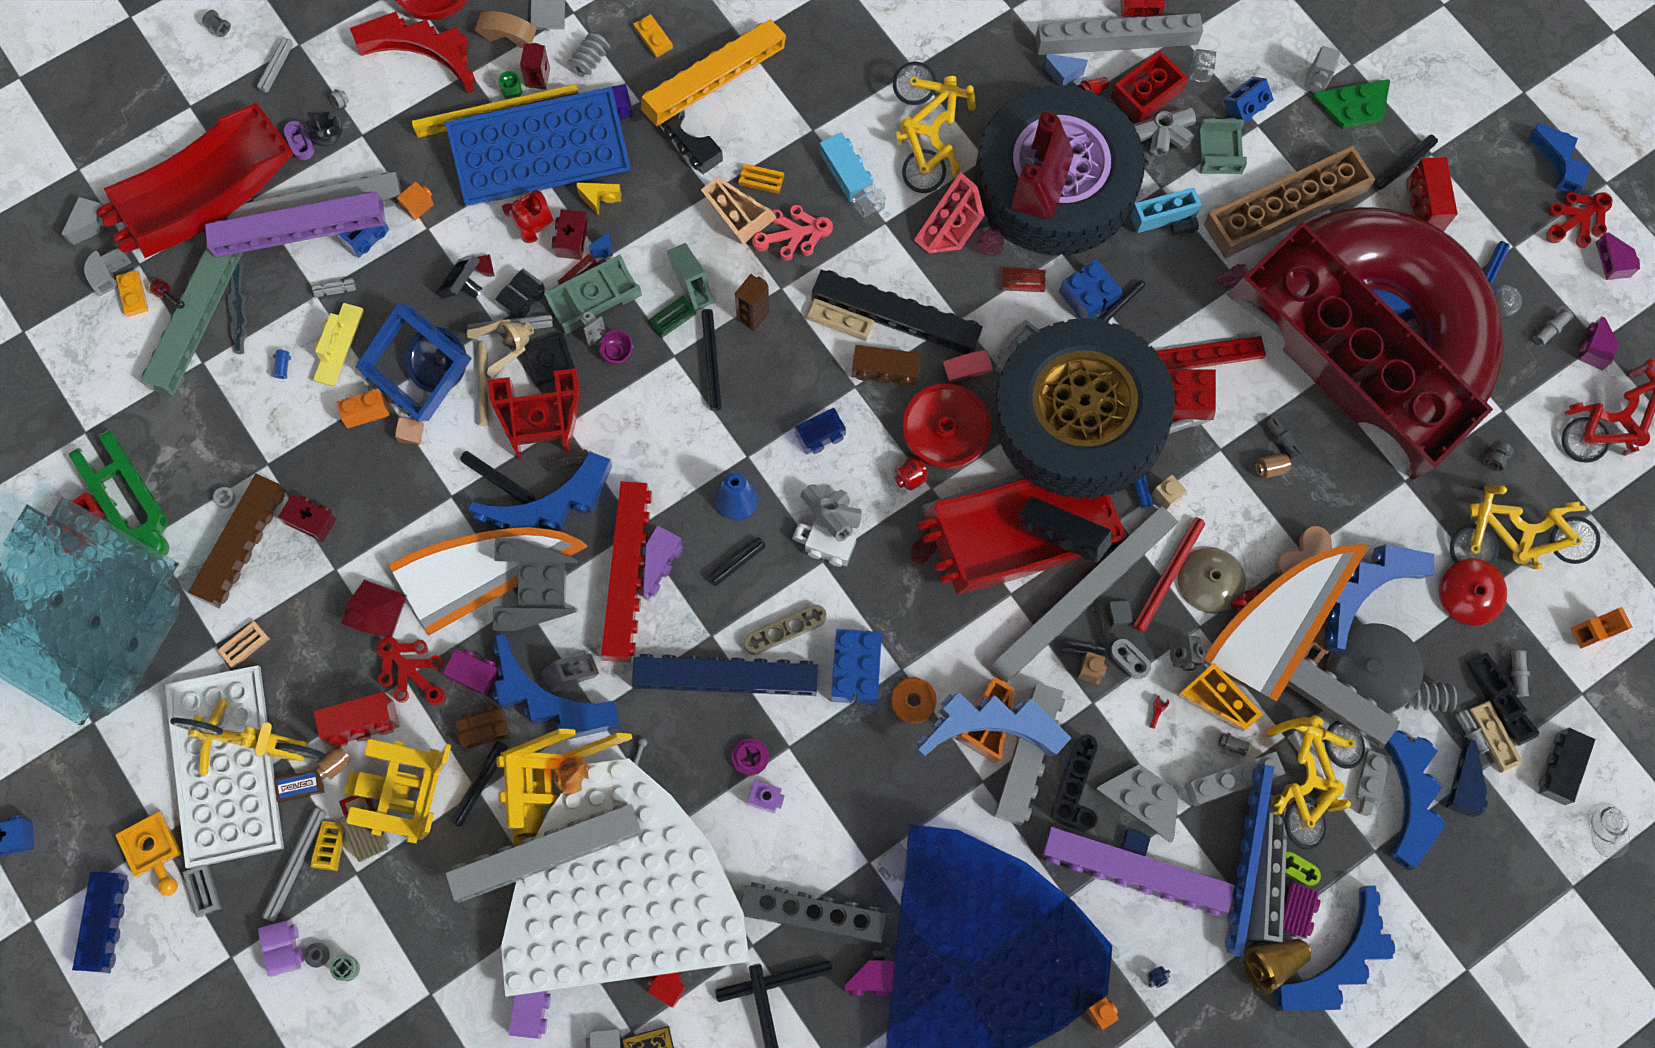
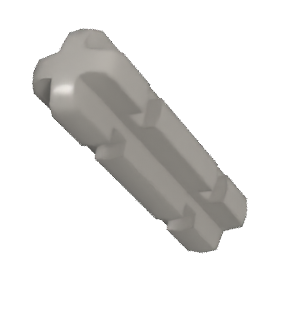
(334, 287)

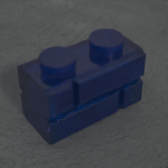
(820, 431)

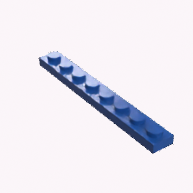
(1248, 867)

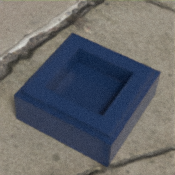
(1136, 842)

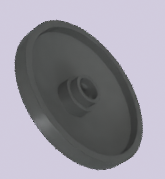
(1379, 665)

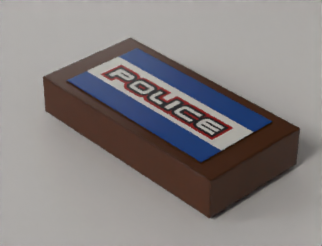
(298, 786)

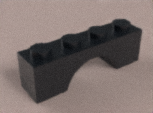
(701, 151)

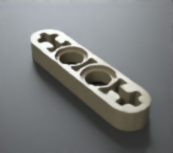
(783, 626)

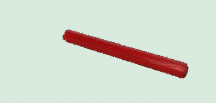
(1169, 574)

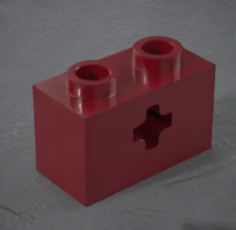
(535, 66)
(571, 244)
(295, 514)

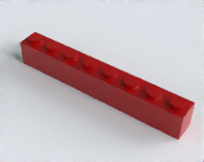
(625, 572)

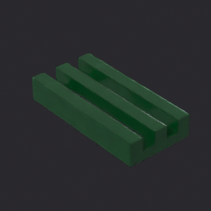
(658, 327)

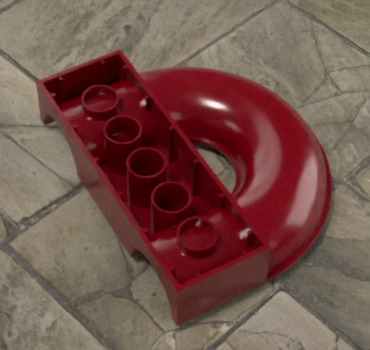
(1371, 363)

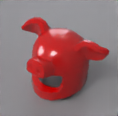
(529, 215)

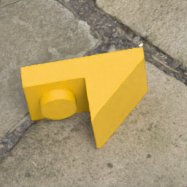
(595, 192)

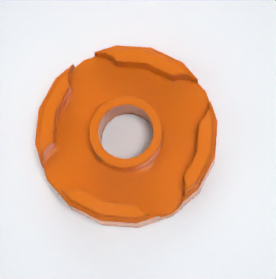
(910, 713)

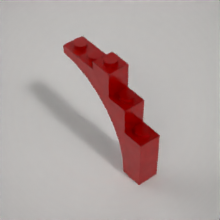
(392, 33)

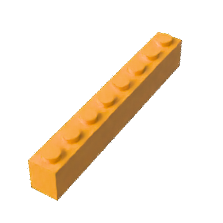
(712, 72)

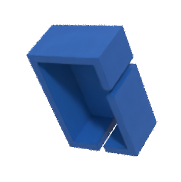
(856, 666)

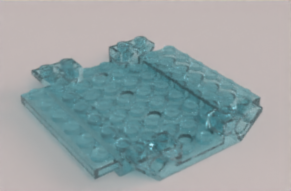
(99, 573)

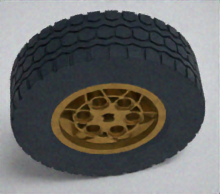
(1068, 454)

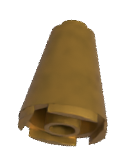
(1275, 963)

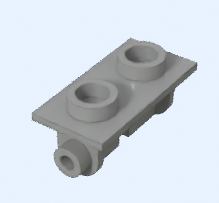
(594, 328)

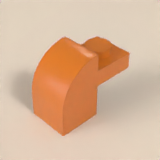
(1601, 628)

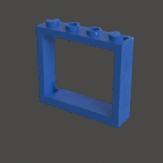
(366, 364)

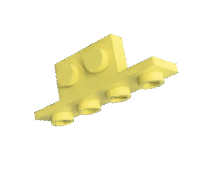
(336, 342)

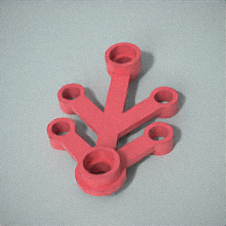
(795, 233)

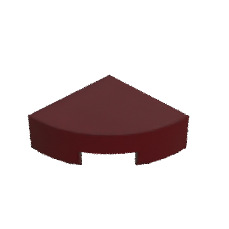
(485, 266)

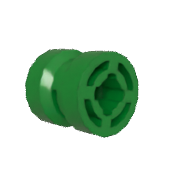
(510, 85)

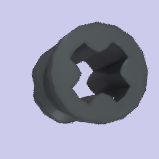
(212, 20)

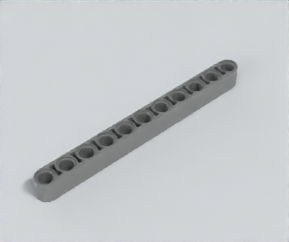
(1084, 594)

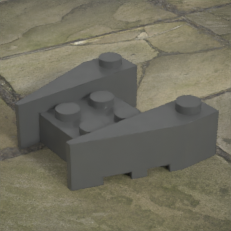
(539, 585)

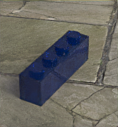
(100, 922)

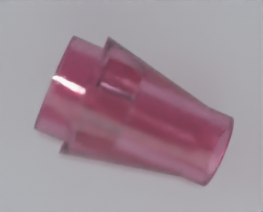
(1232, 276)

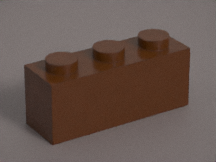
(752, 302)
(885, 365)

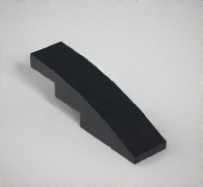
(1500, 692)

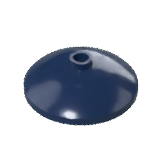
(425, 363)

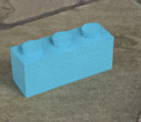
(845, 165)
(1165, 210)

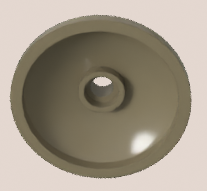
(1202, 589)

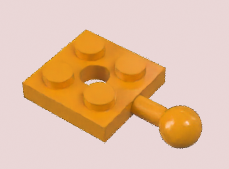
(164, 850)

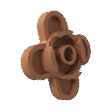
(1311, 542)

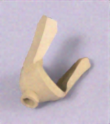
(516, 336)

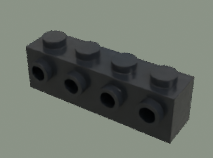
(1064, 529)

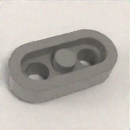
(1130, 659)

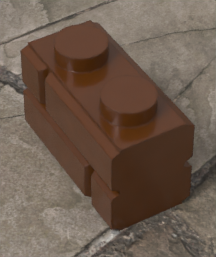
(482, 727)

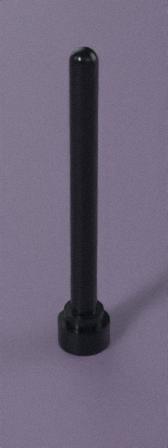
(1123, 301)

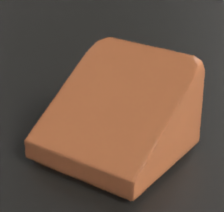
(409, 431)

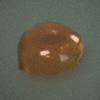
(570, 774)

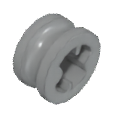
(220, 491)

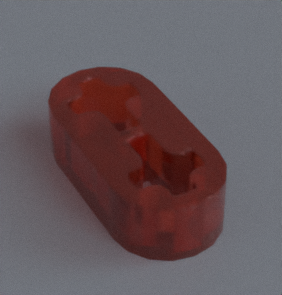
(919, 544)

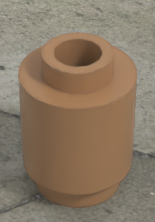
(1272, 465)
(333, 763)

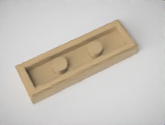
(840, 319)
(1493, 731)

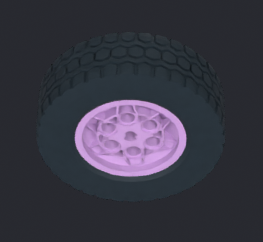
(1094, 201)

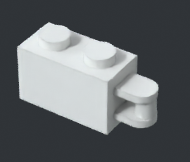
(824, 545)

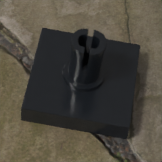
(459, 278)

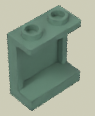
(1221, 146)

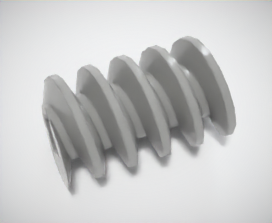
(588, 54)
(1435, 695)

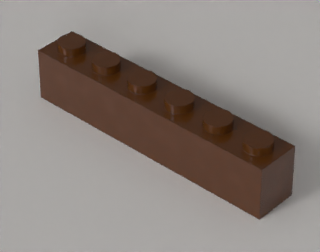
(237, 541)

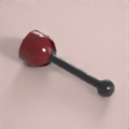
(164, 291)

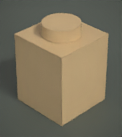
(1168, 493)

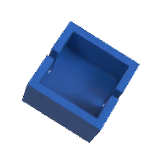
(1088, 289)

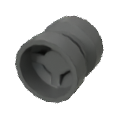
(1498, 456)

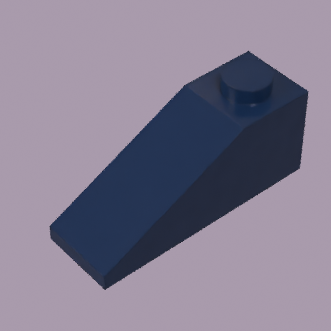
(1468, 785)

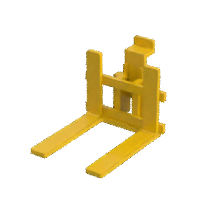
(394, 790)
(527, 799)

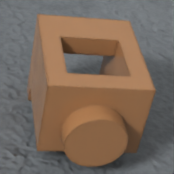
(1092, 668)

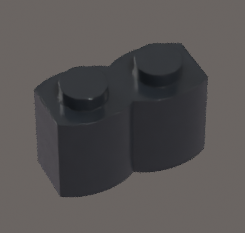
(520, 294)

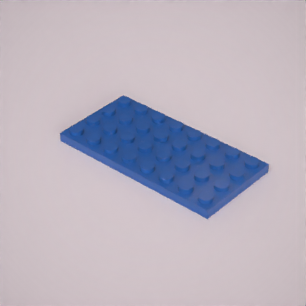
(538, 146)

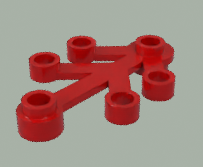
(1580, 216)
(407, 668)

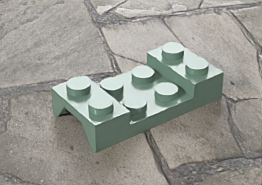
(592, 292)

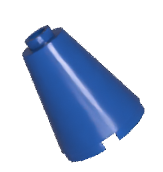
(736, 497)

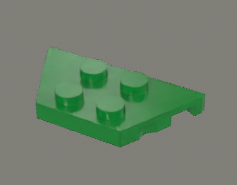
(1355, 104)

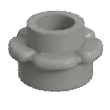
(339, 99)

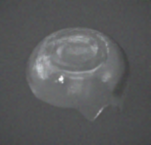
(1508, 300)

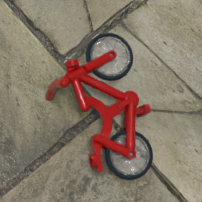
(1589, 439)

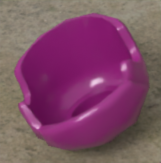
(616, 347)

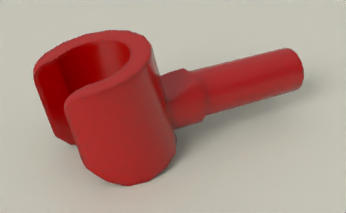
(1158, 709)

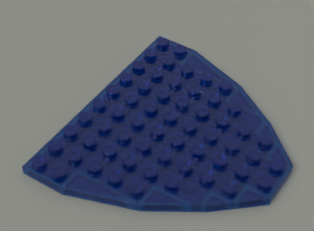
(987, 949)

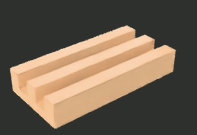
(249, 650)

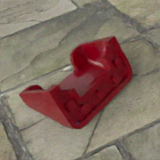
(1041, 187)

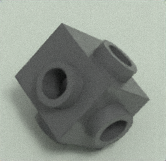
(1187, 652)

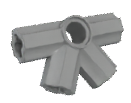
(1173, 132)
(832, 511)

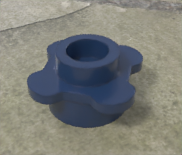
(1158, 977)

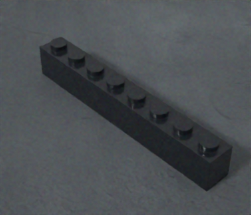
(897, 312)

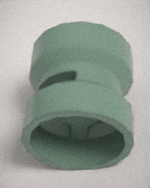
(348, 971)

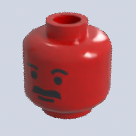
(911, 474)

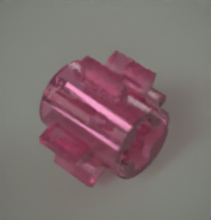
(991, 242)

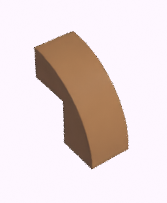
(497, 25)

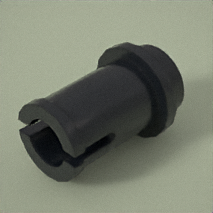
(1185, 226)

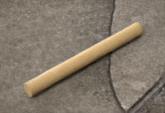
(482, 383)

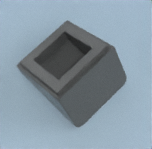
(1119, 613)

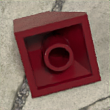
(374, 609)

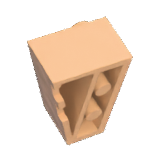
(738, 210)

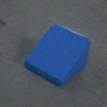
(601, 247)

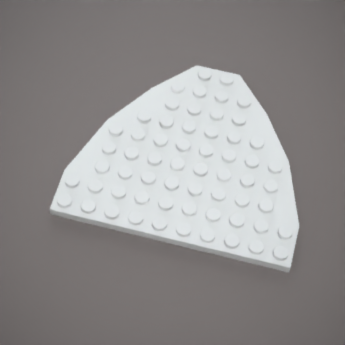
(625, 909)

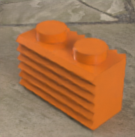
(363, 408)

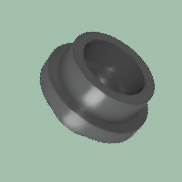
(324, 955)

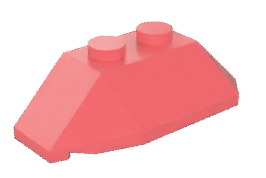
(953, 218)

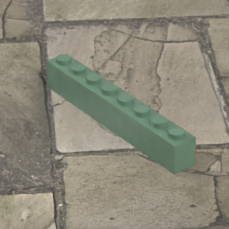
(189, 323)

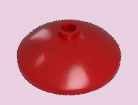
(1460, 596)

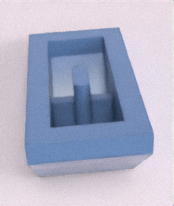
(1064, 69)

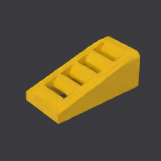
(333, 865)

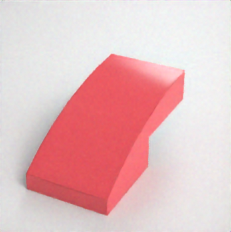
(968, 365)

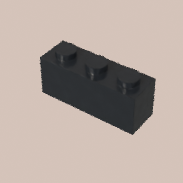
(1566, 766)

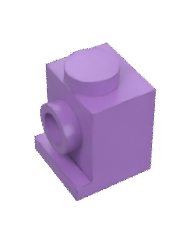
(757, 801)

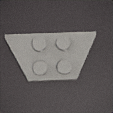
(1145, 799)

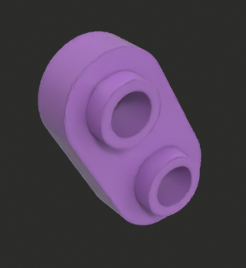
(300, 141)

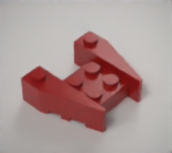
(538, 416)

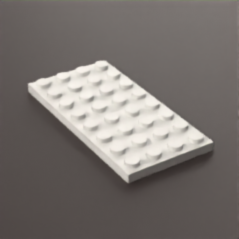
(234, 805)

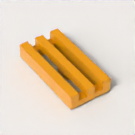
(761, 175)

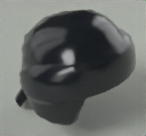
(324, 131)

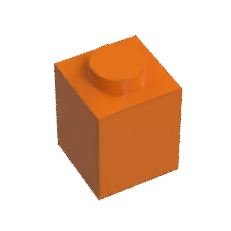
(415, 200)

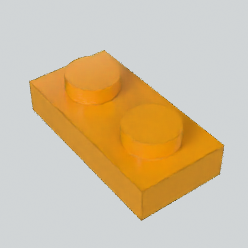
(653, 36)
(132, 293)

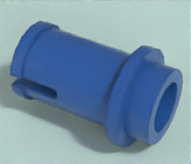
(281, 364)

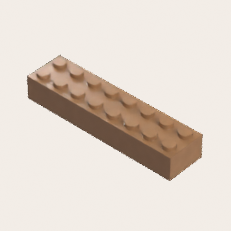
(1288, 201)

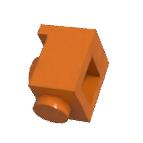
(1103, 1013)

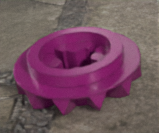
(753, 746)

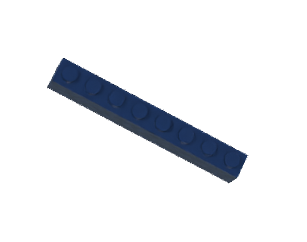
(724, 675)

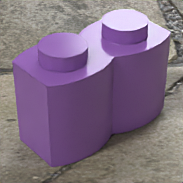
(280, 948)

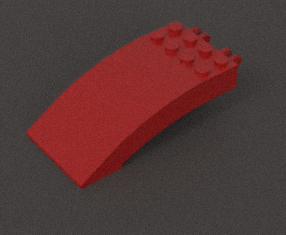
(197, 183)
(983, 539)

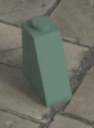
(691, 276)

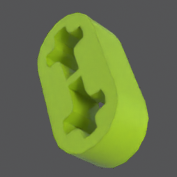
(1302, 864)

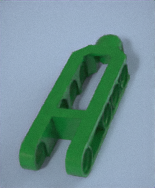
(149, 532)

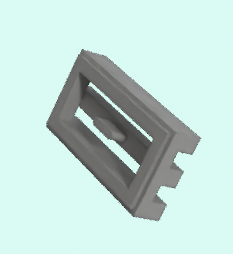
(211, 888)

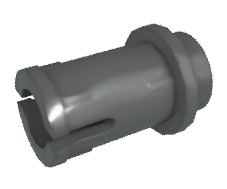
(1233, 744)

